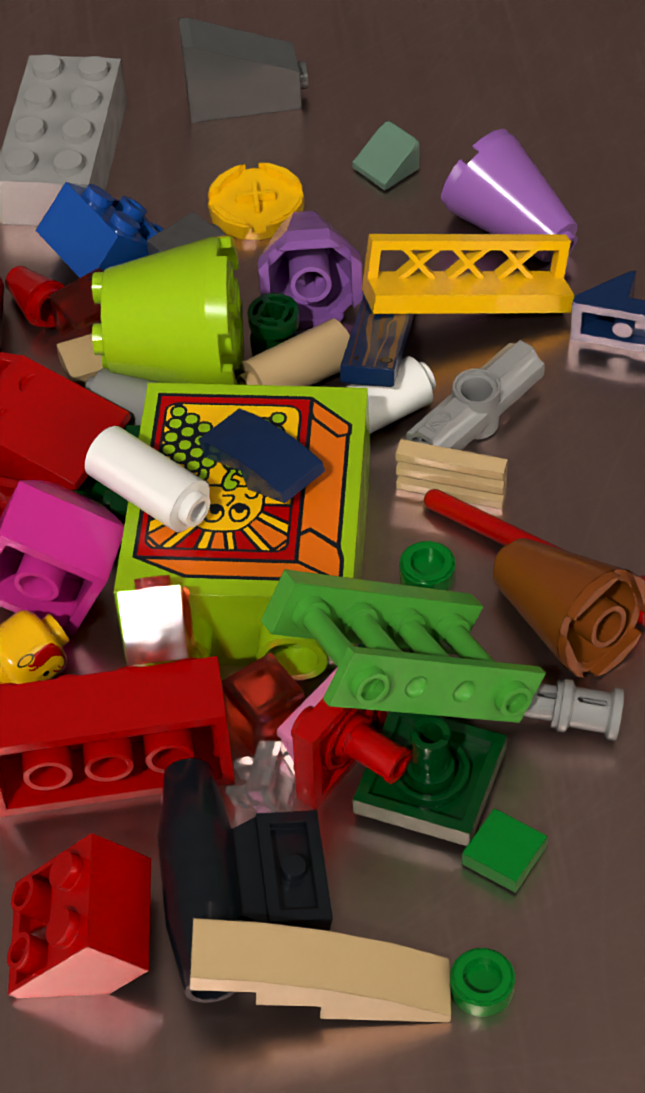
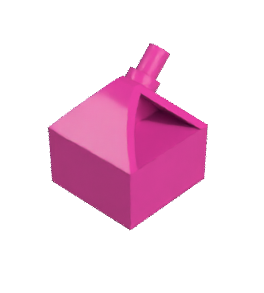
(55, 552)

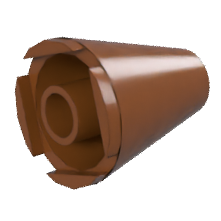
(573, 603)

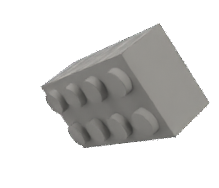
(59, 132)

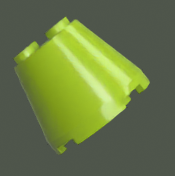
(173, 315)

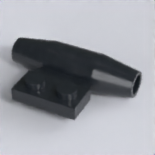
(250, 873)

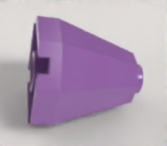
(313, 267)

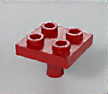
(333, 741)

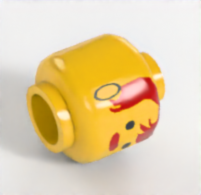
(31, 648)

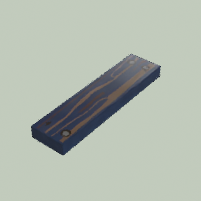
(375, 347)

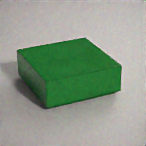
(504, 850)

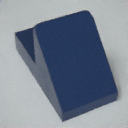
(610, 315)

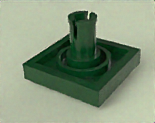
(444, 781)

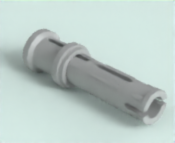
(578, 708)

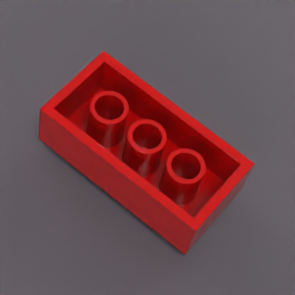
(109, 734)

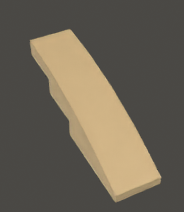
(321, 969)

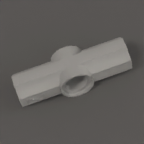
(480, 398)

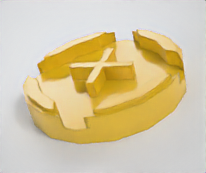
(254, 200)

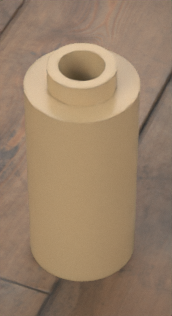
(299, 360)

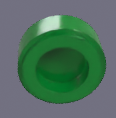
(427, 566)
(482, 982)

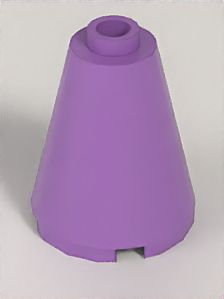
(506, 193)

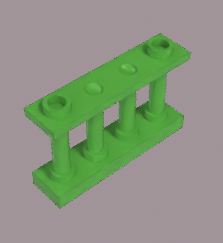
(403, 617)

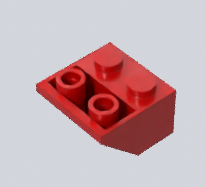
(81, 922)

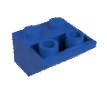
(95, 229)

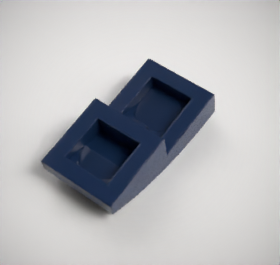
(265, 455)

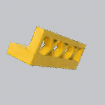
(467, 291)

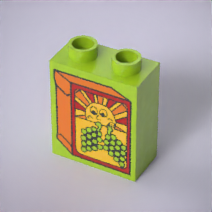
(246, 537)

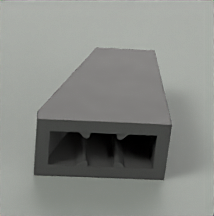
(238, 72)

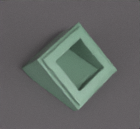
(388, 156)

